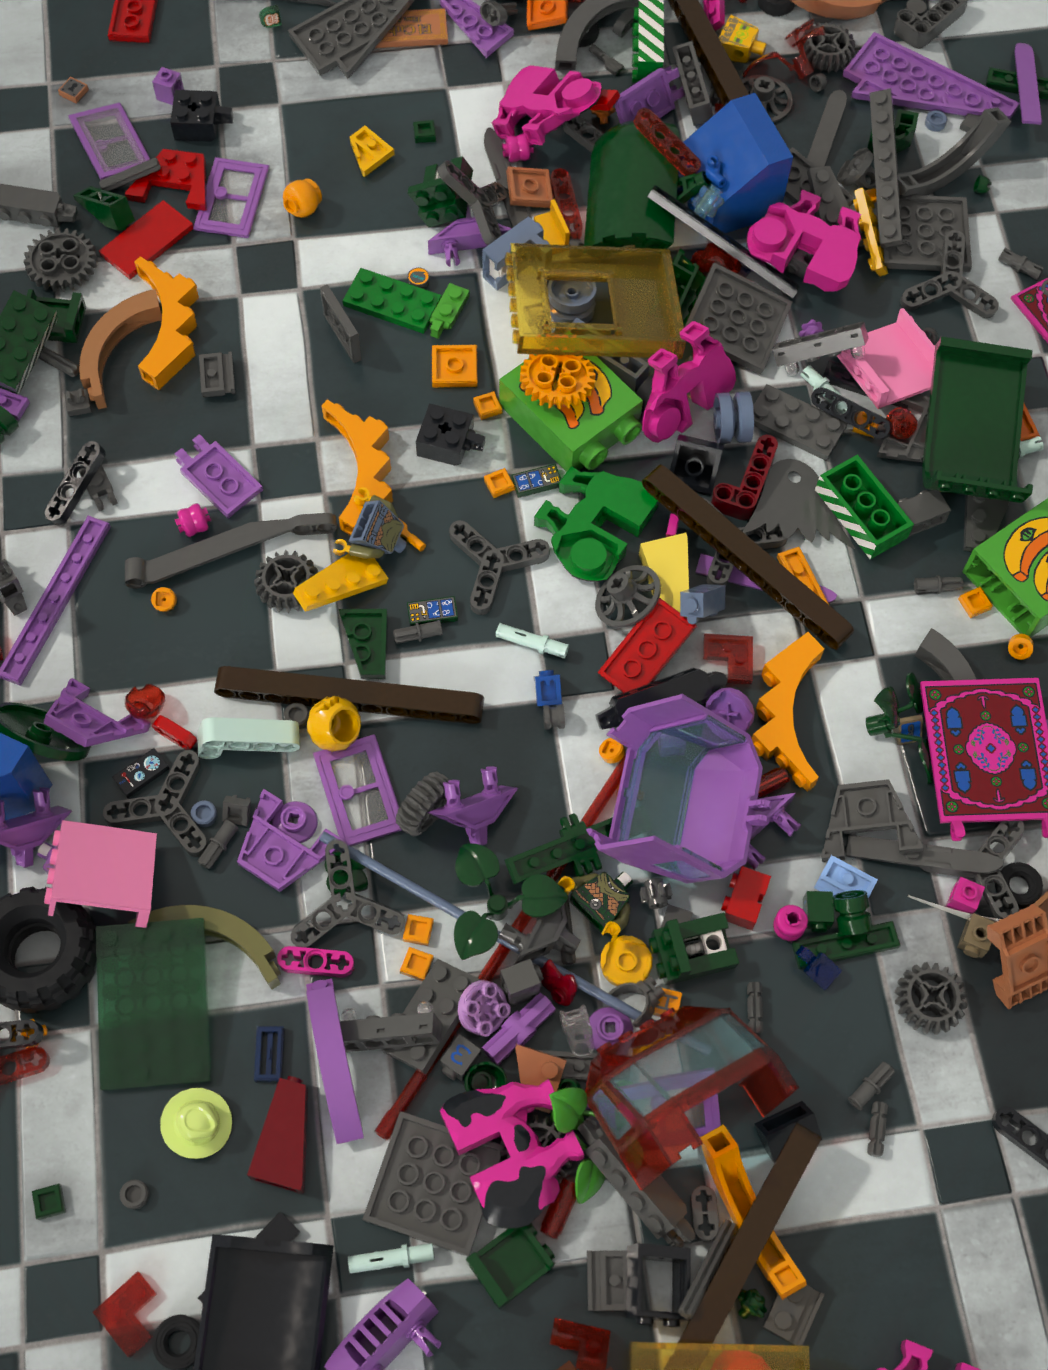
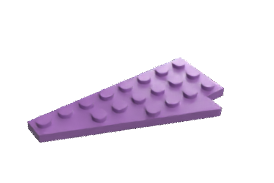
(919, 81)

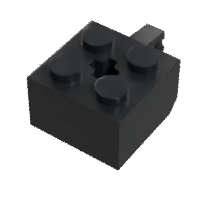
(197, 115)
(447, 435)

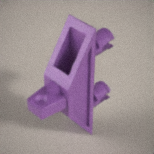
(459, 236)
(477, 810)
(778, 815)
(31, 830)

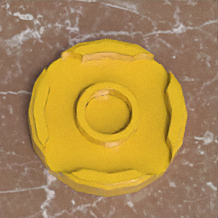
(626, 960)

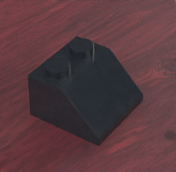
(696, 462)

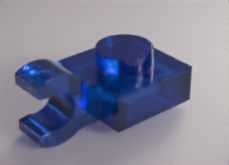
(819, 967)

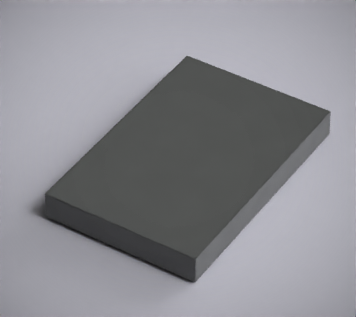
(340, 323)

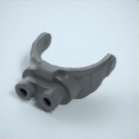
(646, 988)

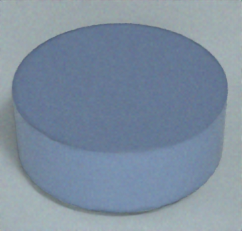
(935, 121)
(204, 813)

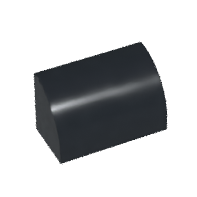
(776, 1128)

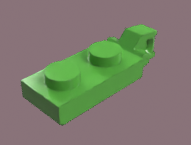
(448, 309)

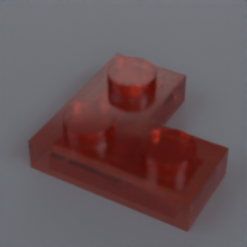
(736, 651)
(119, 1312)
(589, 1341)

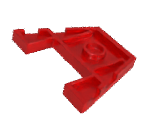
(178, 171)

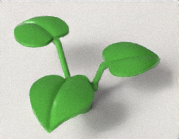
(567, 1115)

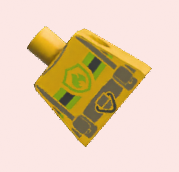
(741, 40)

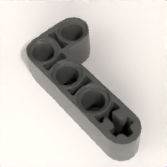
(921, 30)

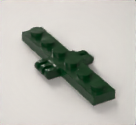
(573, 847)

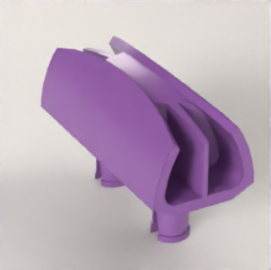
(387, 1331)

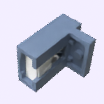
(494, 254)

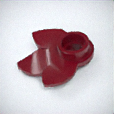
(561, 987)

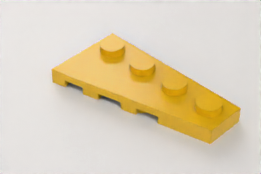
(867, 223)
(340, 580)

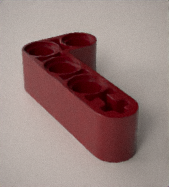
(753, 477)

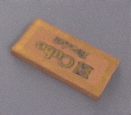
(417, 29)

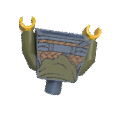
(376, 529)

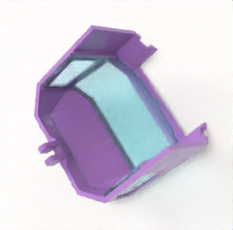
(684, 792)

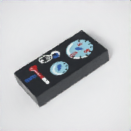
(140, 772)

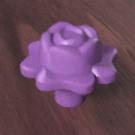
(810, 328)

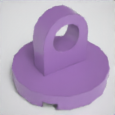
(732, 706)

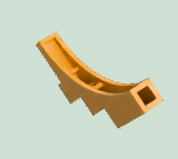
(173, 346)
(373, 464)
(776, 707)

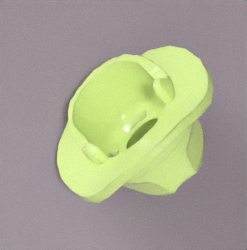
(196, 1123)

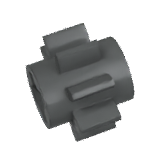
(656, 893)

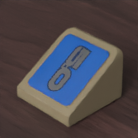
(909, 726)

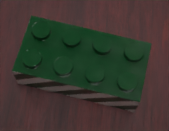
(23, 334)

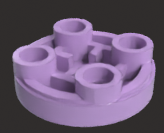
(483, 1008)

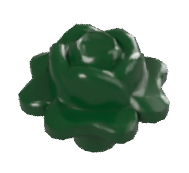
(752, 1303)

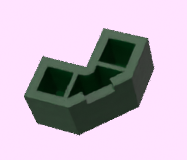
(905, 128)

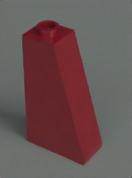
(283, 1140)

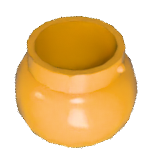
(302, 197)

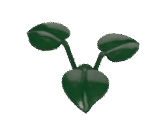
(890, 718)
(474, 932)

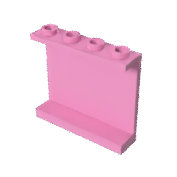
(895, 362)
(102, 868)

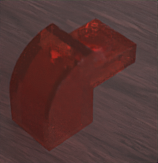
(715, 254)

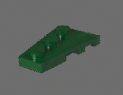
(368, 640)

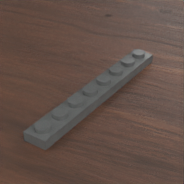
(886, 168)

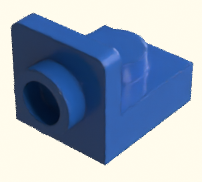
(548, 688)

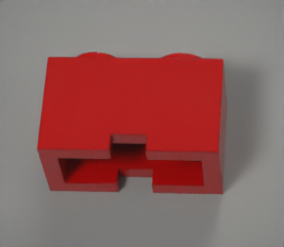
(748, 888)

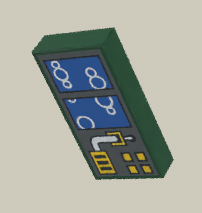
(536, 480)
(432, 610)

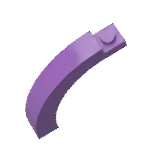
(333, 1061)

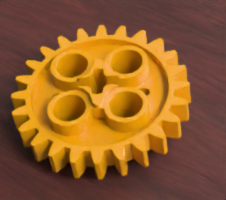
(574, 380)

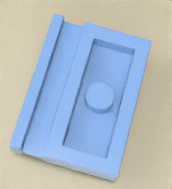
(842, 877)

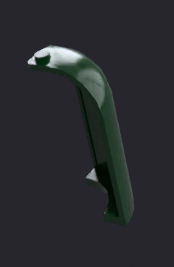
(620, 179)

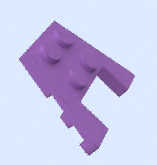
(84, 723)
(273, 854)

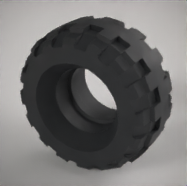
(67, 974)

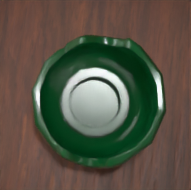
(484, 1076)

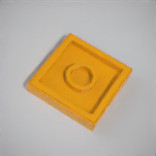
(454, 365)

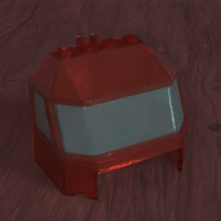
(668, 1068)

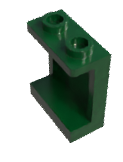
(69, 314)
(511, 1263)

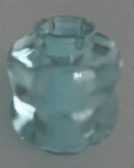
(708, 201)

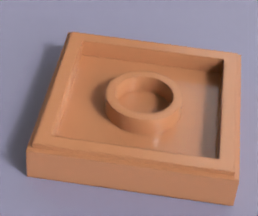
(529, 187)

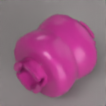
(517, 148)
(192, 520)
(798, 921)

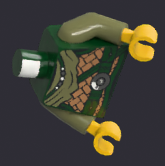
(601, 900)

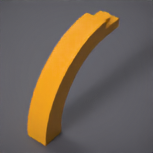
(738, 1196)

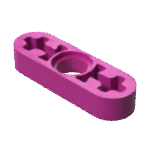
(295, 966)

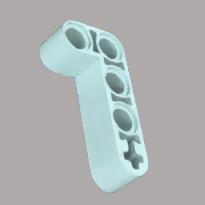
(246, 735)

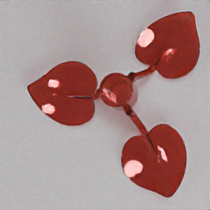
(801, 63)

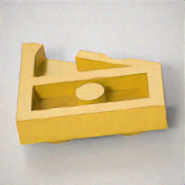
(369, 150)

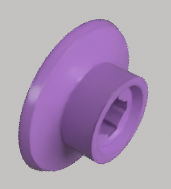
(306, 823)
(608, 1016)

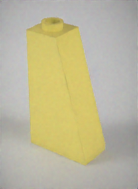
(670, 562)

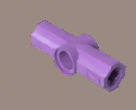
(518, 1028)

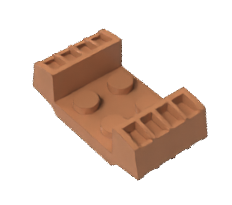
(1023, 955)

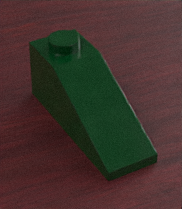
(107, 207)

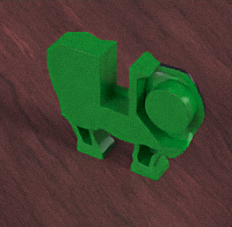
(578, 537)

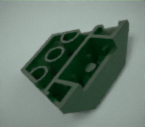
(688, 283)

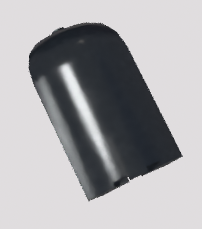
(263, 1305)

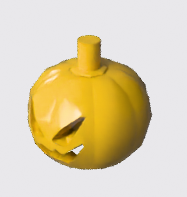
(334, 723)

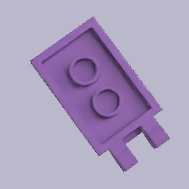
(650, 93)
(218, 476)

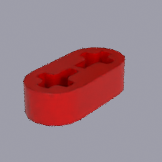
(174, 732)

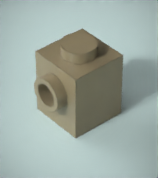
(974, 936)

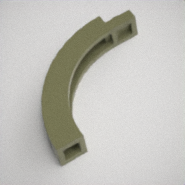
(227, 928)

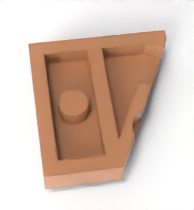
(538, 1067)

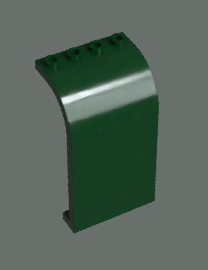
(976, 420)

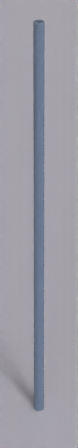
(457, 912)

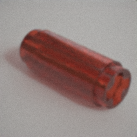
(773, 781)
(559, 1211)

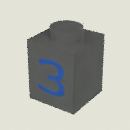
(459, 1058)

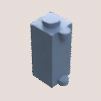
(702, 601)

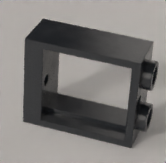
(681, 1282)

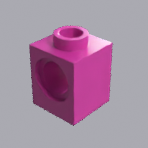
(965, 896)

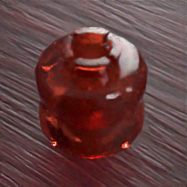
(903, 422)

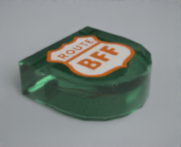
(270, 16)

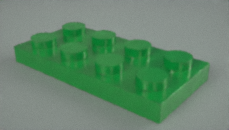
(391, 300)

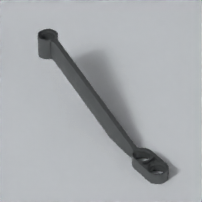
(142, 572)

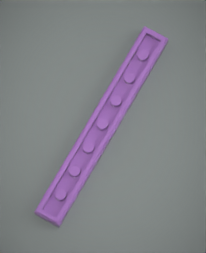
(53, 600)

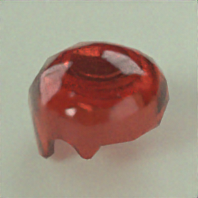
(145, 702)

